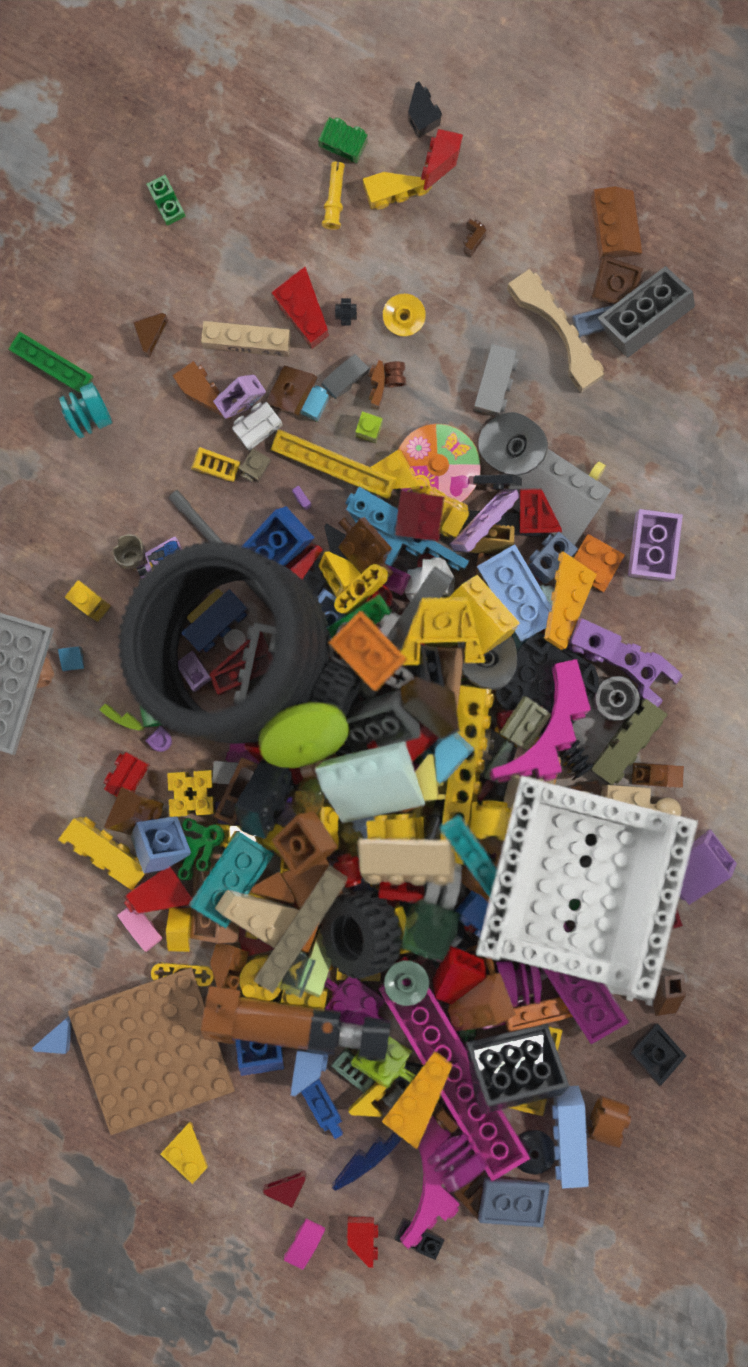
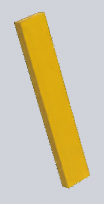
(333, 464)

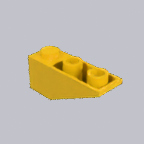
(391, 187)

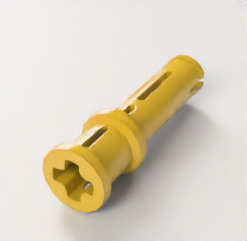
(333, 205)

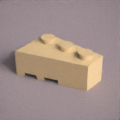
(257, 915)

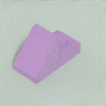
(193, 671)

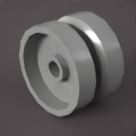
(445, 894)

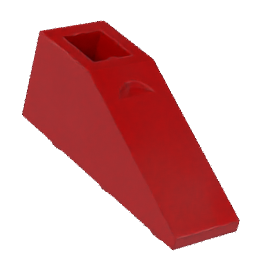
(443, 157)

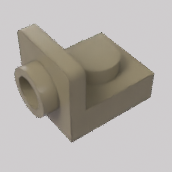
(254, 466)

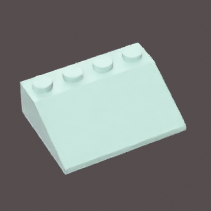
(370, 782)

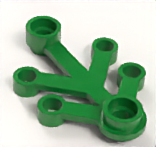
(194, 845)

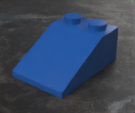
(280, 537)
(258, 1057)

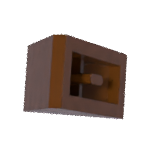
(150, 330)

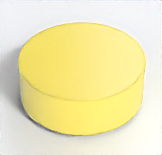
(597, 470)

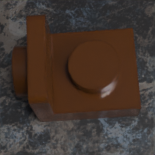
(474, 240)

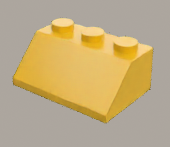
(491, 617)

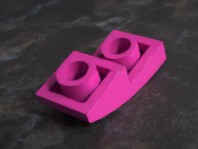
(305, 1243)

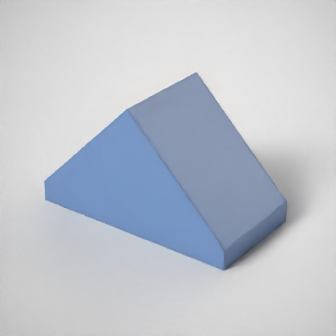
(57, 1040)

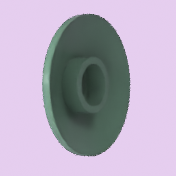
(409, 994)

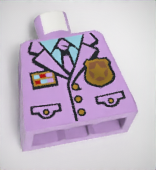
(244, 389)

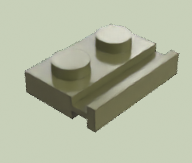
(525, 723)

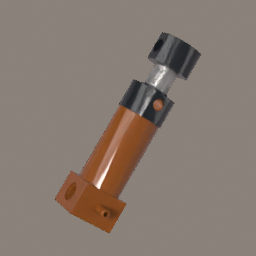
(312, 1029)

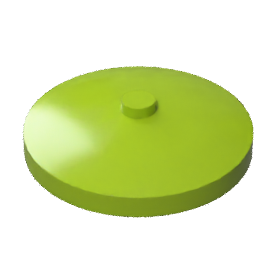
(303, 735)

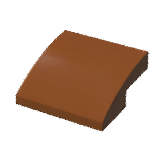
(303, 884)

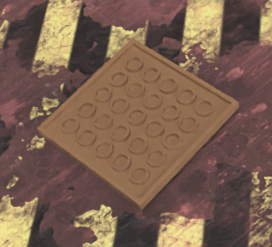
(150, 1051)

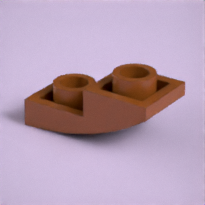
(377, 379)

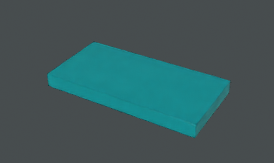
(234, 871)

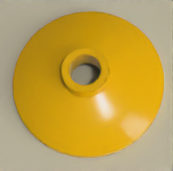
(407, 305)

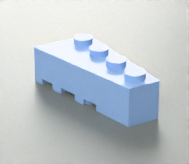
(571, 1139)

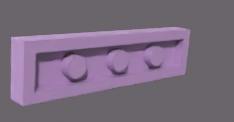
(485, 520)

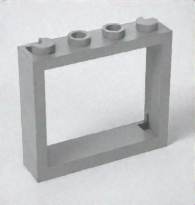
(248, 656)

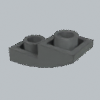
(344, 376)

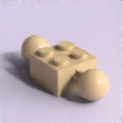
(640, 797)

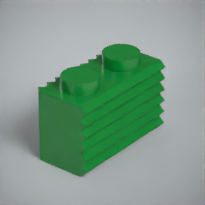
(343, 139)

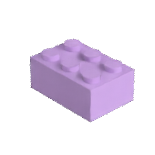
(655, 545)

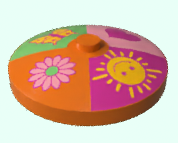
(442, 459)

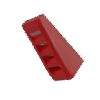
(304, 560)

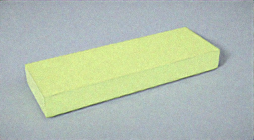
(321, 967)

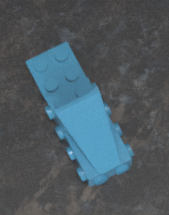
(386, 528)

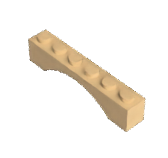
(531, 295)

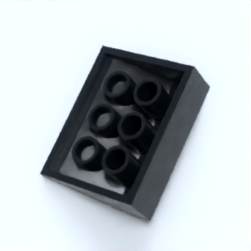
(515, 1069)

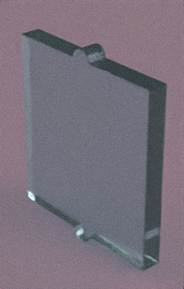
(297, 975)

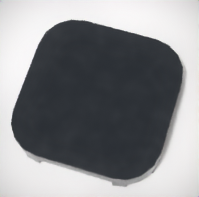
(535, 677)

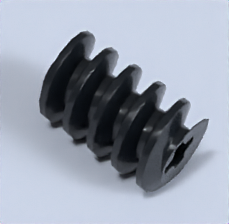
(576, 760)

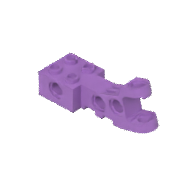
(608, 648)

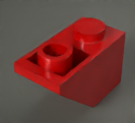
(361, 1237)

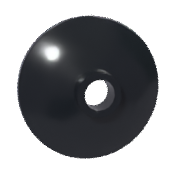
(544, 1145)

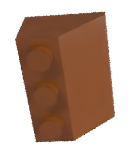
(616, 222)
(483, 1005)

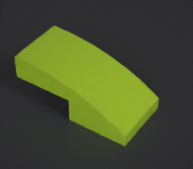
(127, 720)

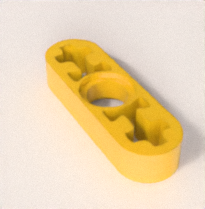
(370, 588)
(199, 970)

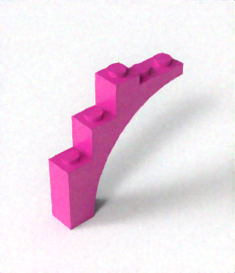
(569, 702)
(434, 1198)

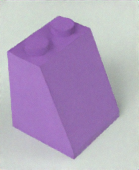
(706, 867)

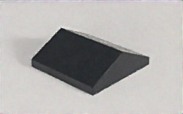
(657, 1054)

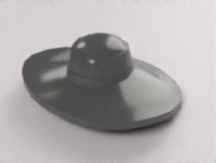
(513, 444)
(497, 669)

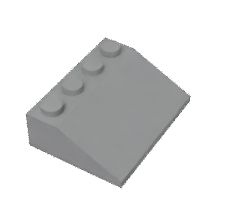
(569, 491)

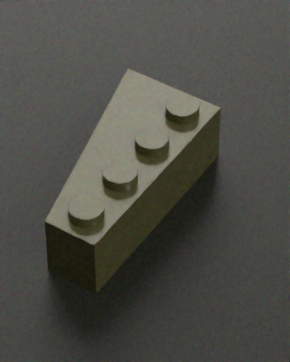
(628, 741)

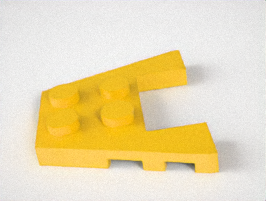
(443, 622)

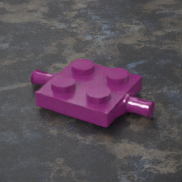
(354, 1000)

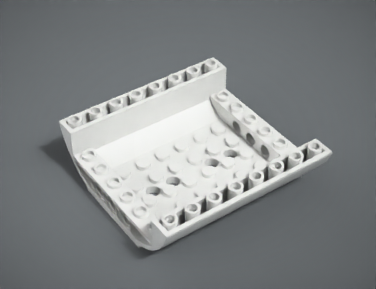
(623, 894)

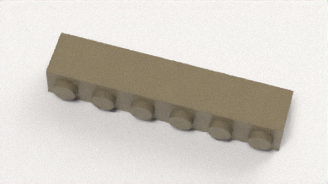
(301, 929)

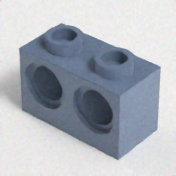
(550, 556)

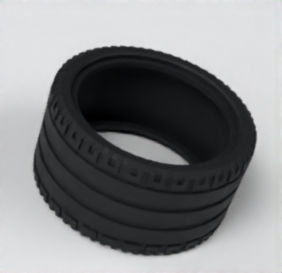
(156, 620)

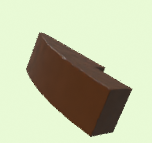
(239, 780)

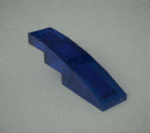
(364, 1162)

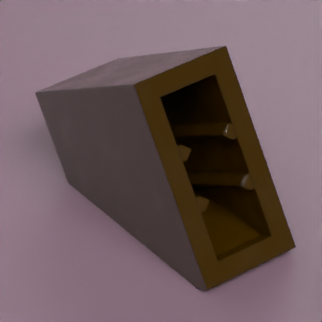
(432, 706)

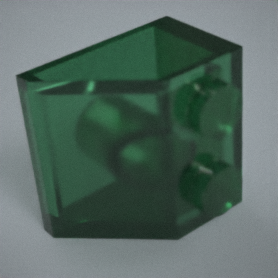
(429, 930)

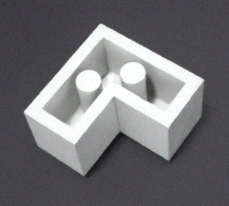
(420, 574)

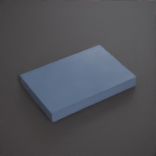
(513, 1202)

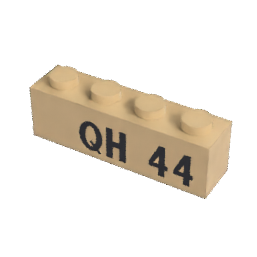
(246, 338)

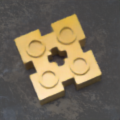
(453, 515)
(182, 804)
(396, 827)

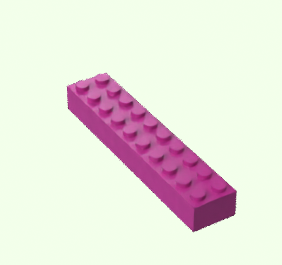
(432, 1031)

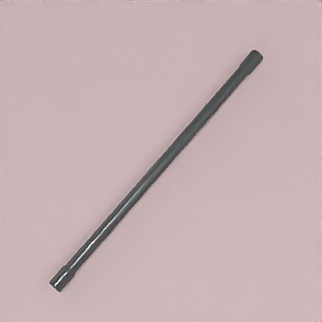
(185, 507)

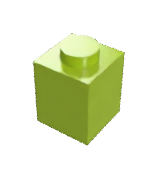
(369, 427)

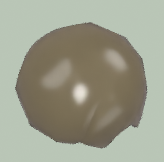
(129, 551)

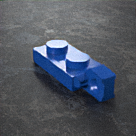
(323, 1107)

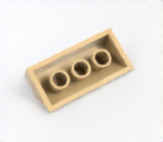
(407, 861)

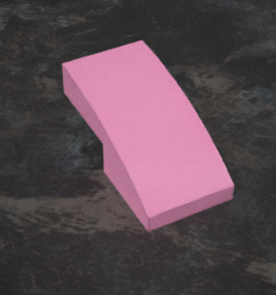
(141, 929)

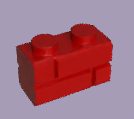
(127, 774)

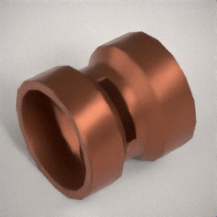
(395, 374)

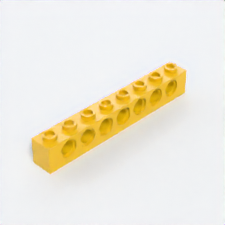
(456, 782)

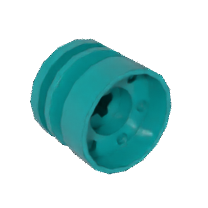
(85, 410)

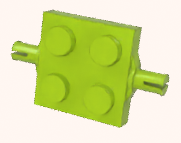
(387, 1072)

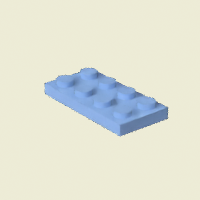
(518, 590)

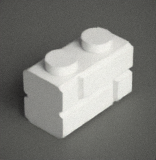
(257, 425)

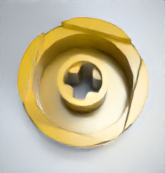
(490, 819)
(251, 988)

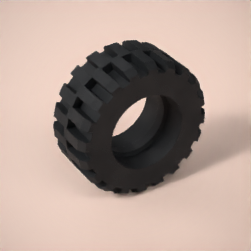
(378, 928)

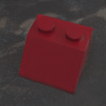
(419, 515)

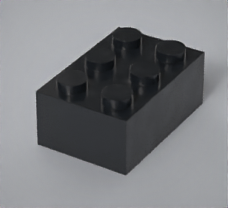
(264, 799)

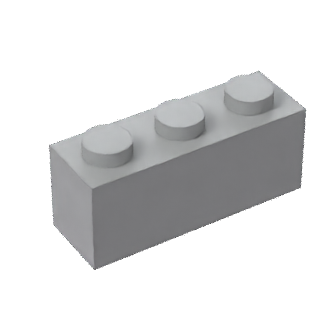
(496, 380)

